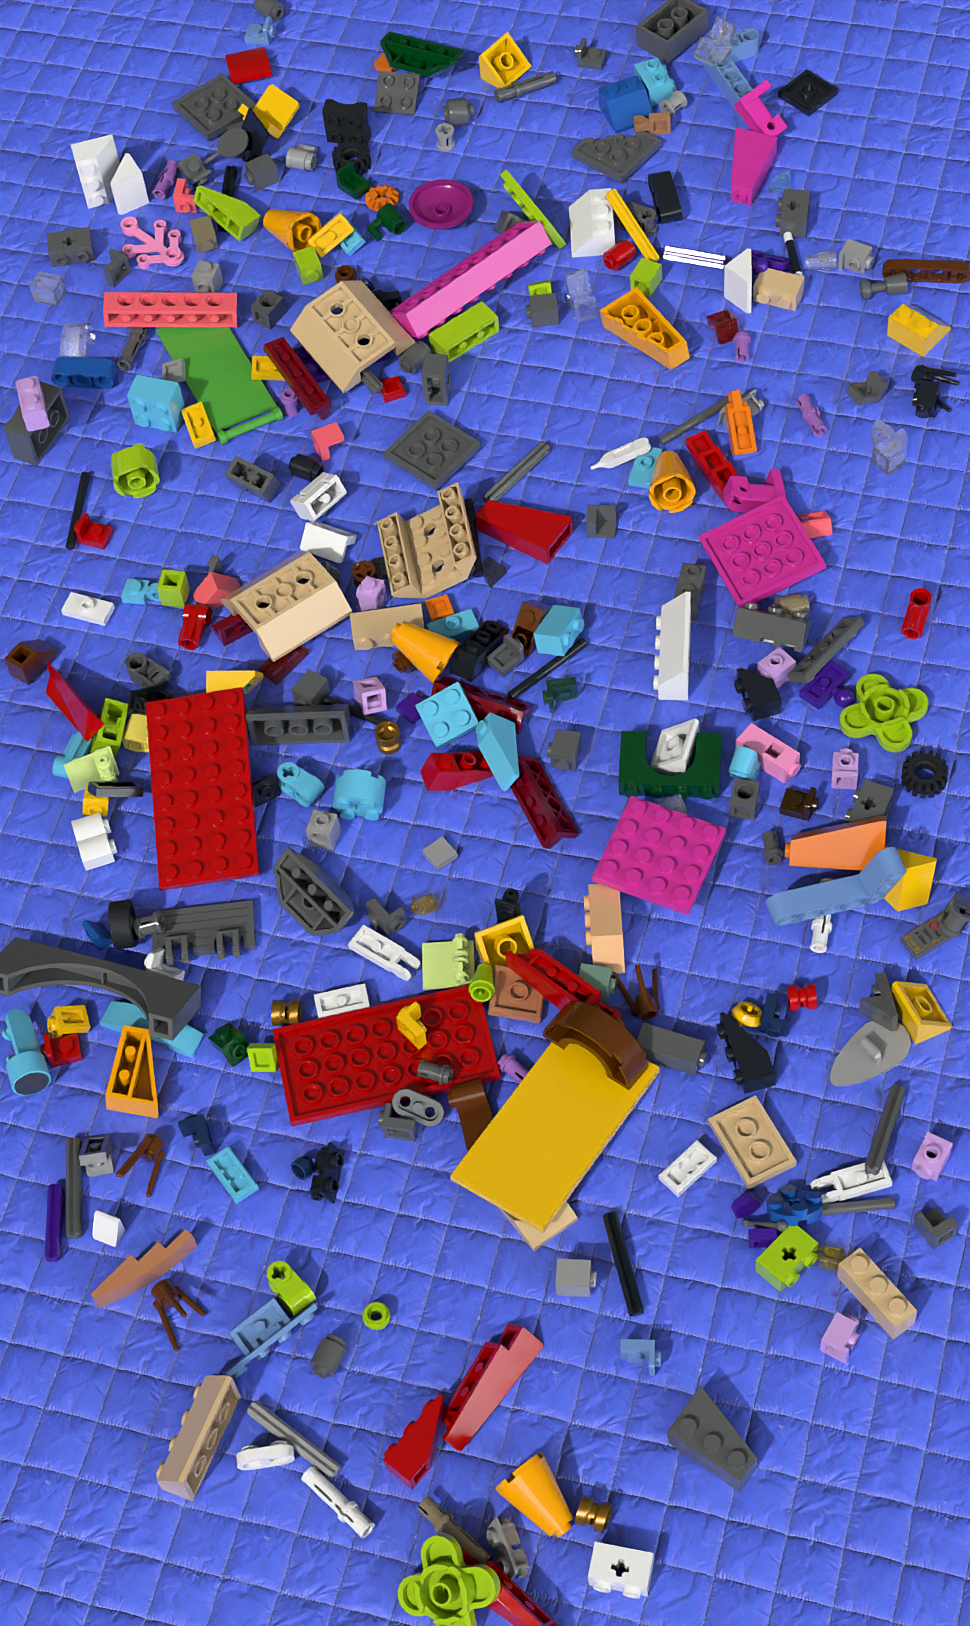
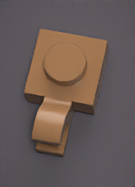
(656, 123)

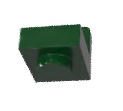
(351, 182)
(230, 1043)

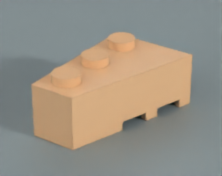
(605, 926)

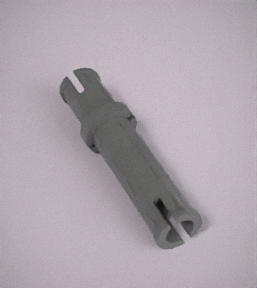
(517, 89)
(136, 336)

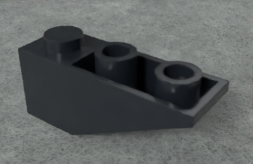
(472, 653)
(750, 1059)

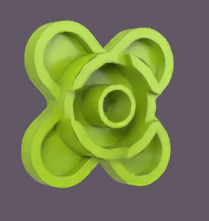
(883, 713)
(447, 1586)

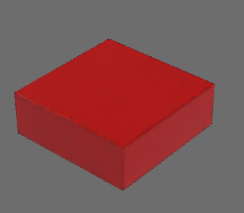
(392, 389)

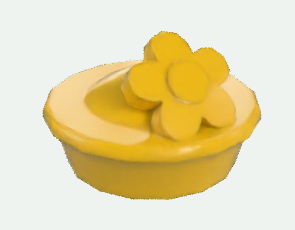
(747, 1014)

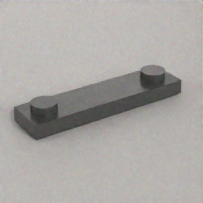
(825, 649)

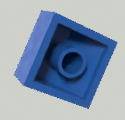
(623, 101)

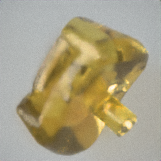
(424, 904)
(830, 1257)

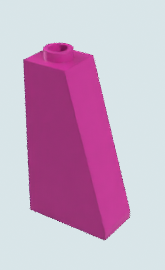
(751, 162)

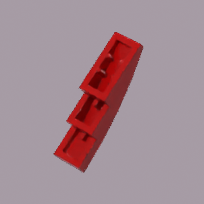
(711, 462)

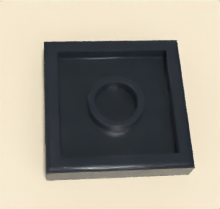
(807, 92)

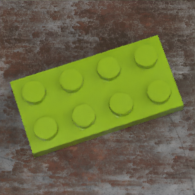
(530, 208)

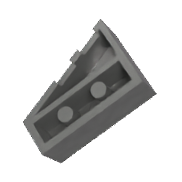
(772, 626)
(712, 1441)

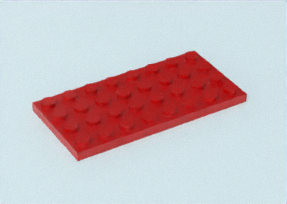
(202, 789)
(363, 1058)

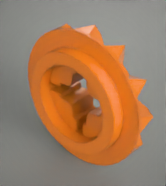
(376, 203)

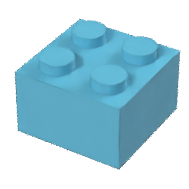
(156, 403)

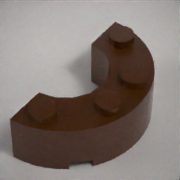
(601, 1036)

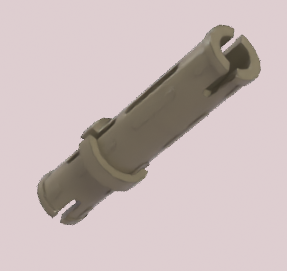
(445, 1523)

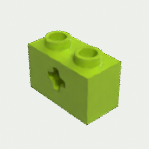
(113, 715)
(791, 1243)

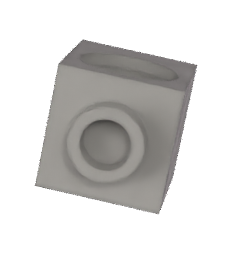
(323, 830)

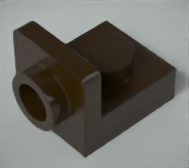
(799, 804)

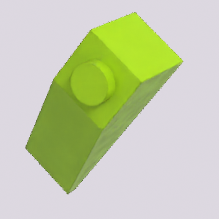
(228, 212)

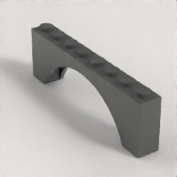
(162, 999)

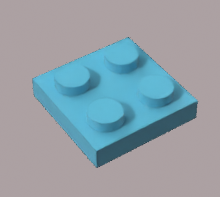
(448, 715)

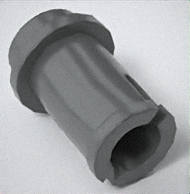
(772, 853)
(435, 1072)

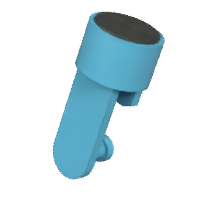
(27, 1068)

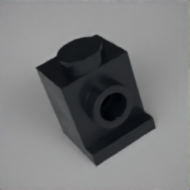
(926, 398)

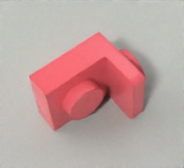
(182, 197)

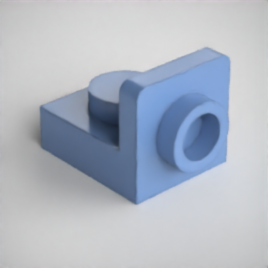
(260, 33)
(641, 1349)

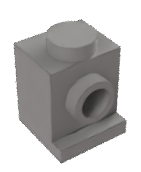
(855, 257)

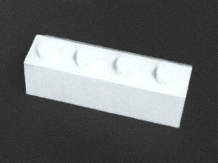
(674, 649)

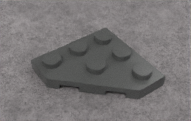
(617, 155)

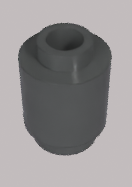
(269, 8)
(414, 357)
(328, 1356)

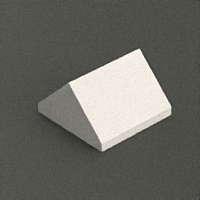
(128, 186)
(739, 281)
(675, 748)

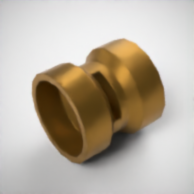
(388, 737)
(285, 1012)
(593, 1514)

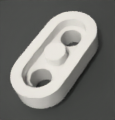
(256, 1458)

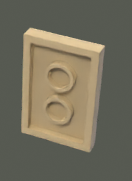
(752, 1142)

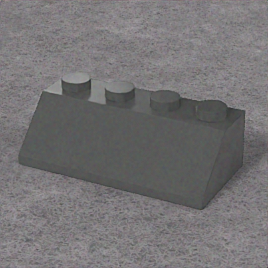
(299, 724)

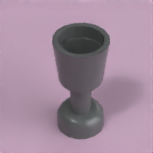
(892, 285)

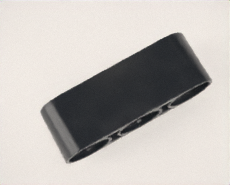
(664, 197)

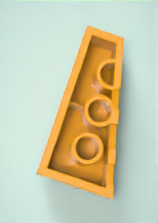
(644, 327)

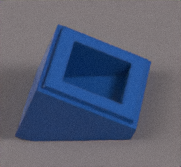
(97, 934)

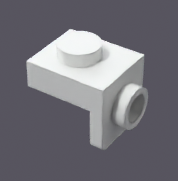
(155, 964)

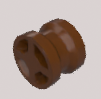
(363, 569)

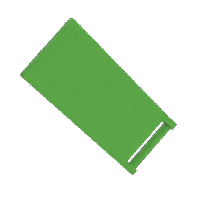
(220, 378)

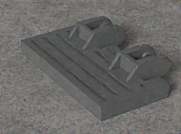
(204, 928)

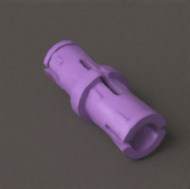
(165, 179)
(811, 415)

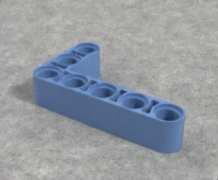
(727, 75)
(840, 894)

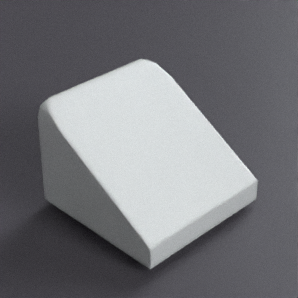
(107, 1228)

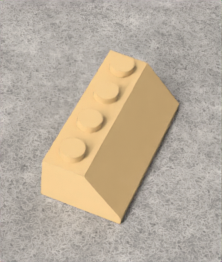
(199, 1436)

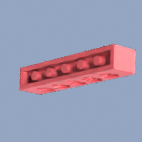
(170, 309)

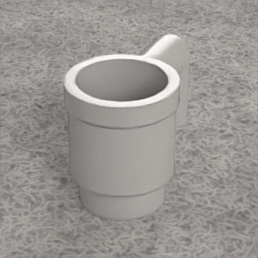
(302, 157)

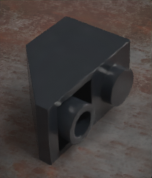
(758, 694)

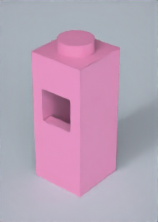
(775, 756)

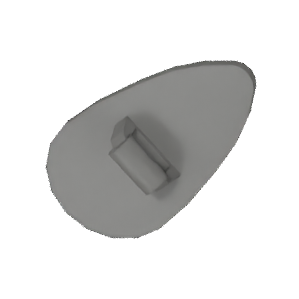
(870, 1054)

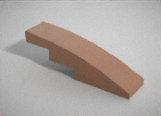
(135, 1274)

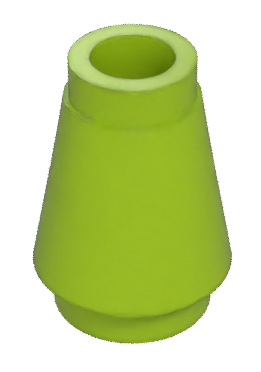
(482, 984)

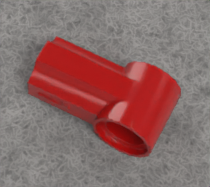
(916, 613)
(194, 621)

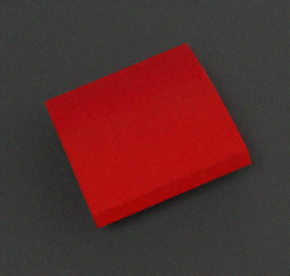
(248, 65)

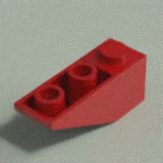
(454, 770)
(415, 1451)

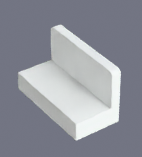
(326, 541)

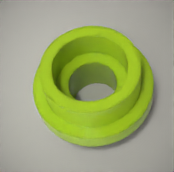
(376, 1308)

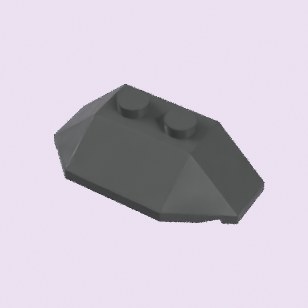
(311, 894)

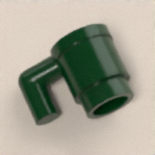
(390, 218)

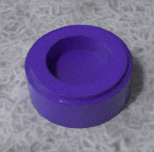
(745, 1205)

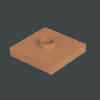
(514, 997)

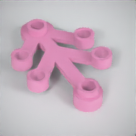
(170, 256)

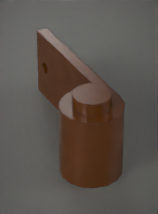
(473, 1108)

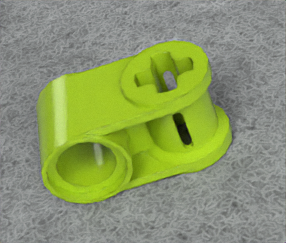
(291, 1290)

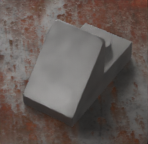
(881, 1006)
(97, 1155)

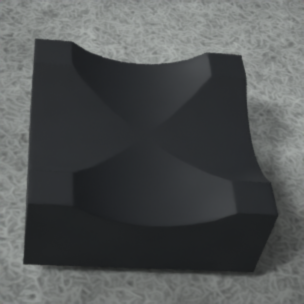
(346, 122)

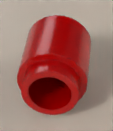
(619, 255)

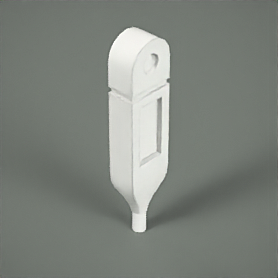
(624, 454)

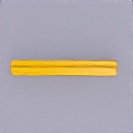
(631, 225)

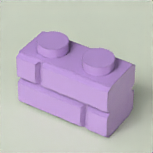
(32, 403)

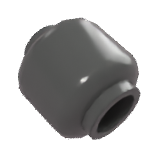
(458, 112)

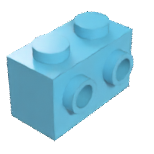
(655, 80)
(558, 630)

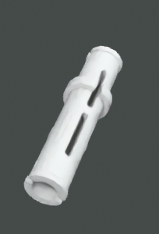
(821, 928)
(346, 1509)

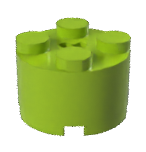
(134, 471)

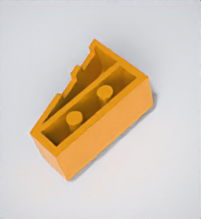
(132, 1075)

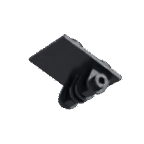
(257, 136)

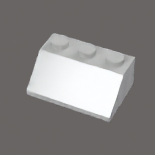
(96, 166)
(591, 224)

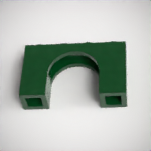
(639, 779)

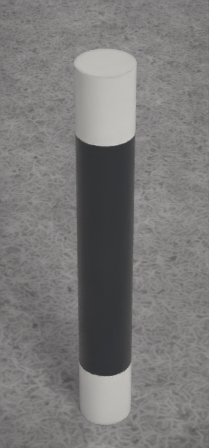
(792, 253)

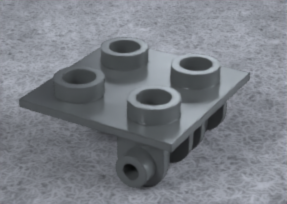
(397, 93)

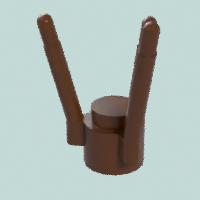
(645, 1006)
(148, 1149)
(168, 1296)

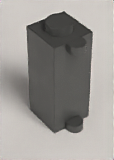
(672, 1049)

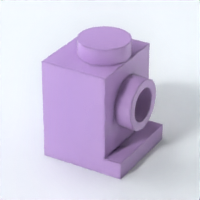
(371, 594)
(370, 695)
(844, 769)
(937, 1148)
(840, 1337)

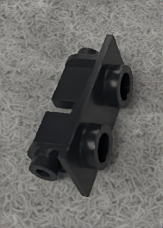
(139, 697)
(264, 790)
(508, 906)
(329, 1162)

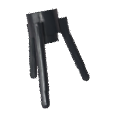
(926, 373)

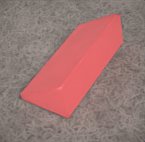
(816, 523)

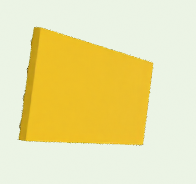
(548, 1134)

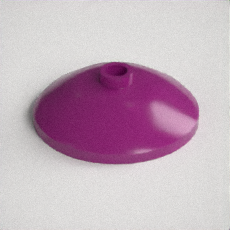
(441, 204)

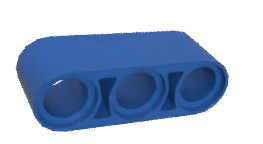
(84, 372)

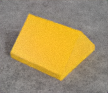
(502, 62)
(916, 884)
(502, 937)
(919, 1010)

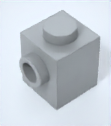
(207, 277)
(575, 1277)

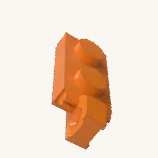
(740, 425)

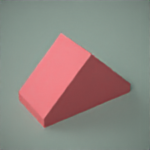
(213, 589)

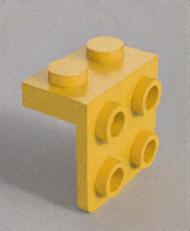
(274, 110)

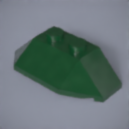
(418, 54)

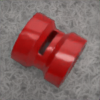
(802, 997)

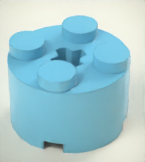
(359, 794)

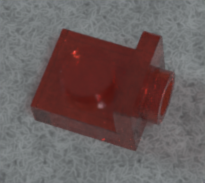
(724, 325)

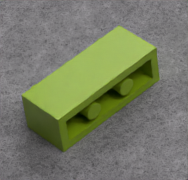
(464, 331)

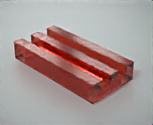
(269, 667)

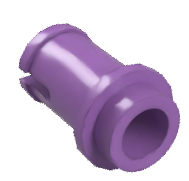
(741, 342)
(290, 402)
(512, 1067)

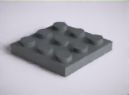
(213, 106)
(432, 450)

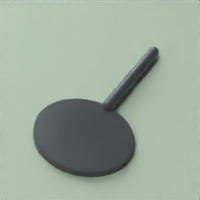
(230, 144)

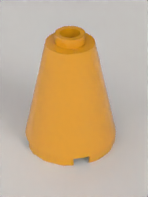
(292, 227)
(671, 484)
(424, 648)
(538, 1496)

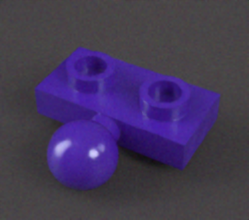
(761, 262)
(828, 684)

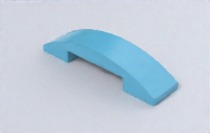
(129, 1014)

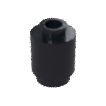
(305, 467)

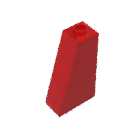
(525, 529)

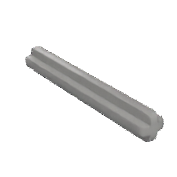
(292, 1437)

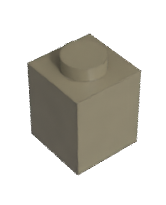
(203, 234)

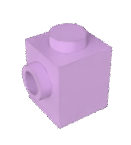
(776, 666)

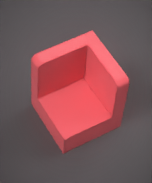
(326, 437)

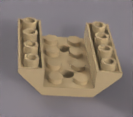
(335, 338)
(414, 555)
(294, 609)

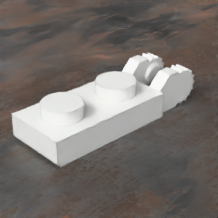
(383, 952)
(851, 1183)

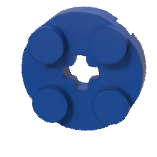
(795, 1205)

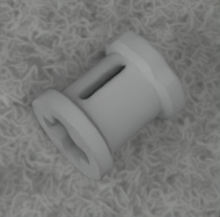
(673, 103)
(446, 137)

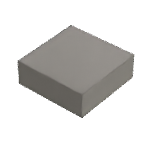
(174, 370)
(440, 853)

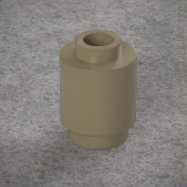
(793, 603)

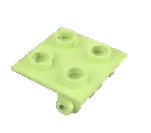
(92, 767)
(448, 963)

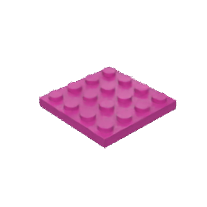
(762, 552)
(659, 855)

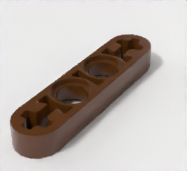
(926, 268)

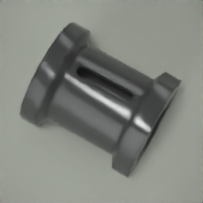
(149, 924)

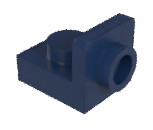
(771, 1021)
(197, 1127)

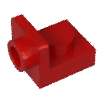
(92, 533)
(62, 1049)

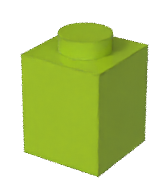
(308, 265)
(646, 276)
(173, 588)

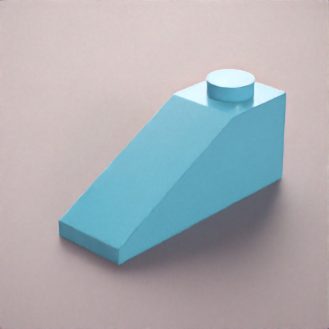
(498, 745)

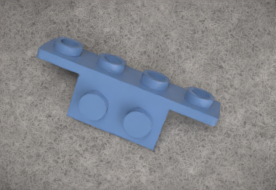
(261, 1330)

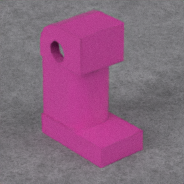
(756, 113)
(751, 494)

